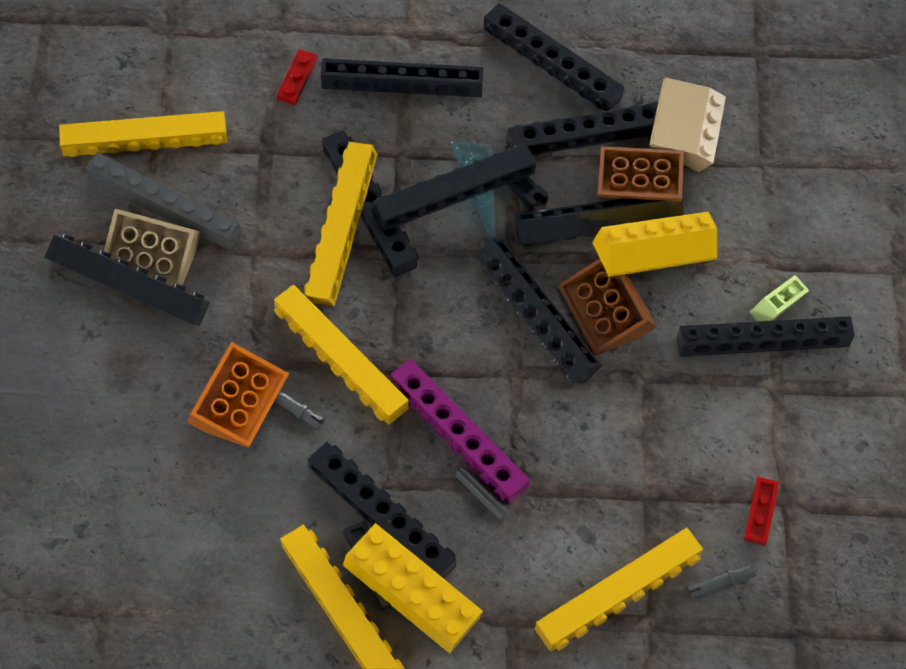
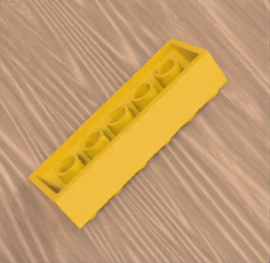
(657, 243)

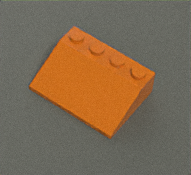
(237, 396)

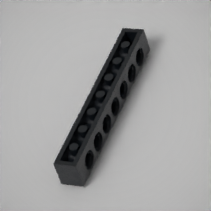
(565, 64)
(401, 77)
(579, 135)
(398, 262)
(765, 336)
(586, 364)
(331, 455)

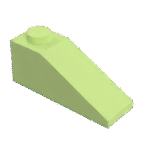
(779, 300)

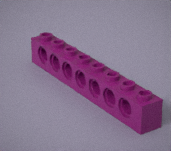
(517, 481)

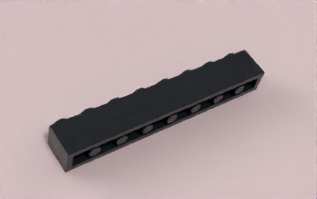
(454, 187)
(589, 218)
(128, 280)

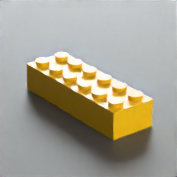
(412, 588)

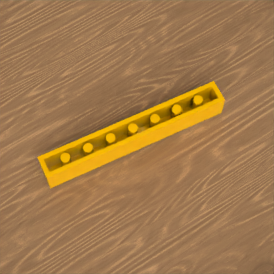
(143, 134)
(341, 224)
(340, 354)
(618, 590)
(338, 600)

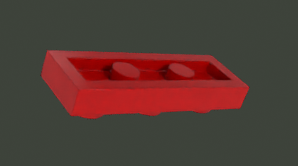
(297, 77)
(761, 511)

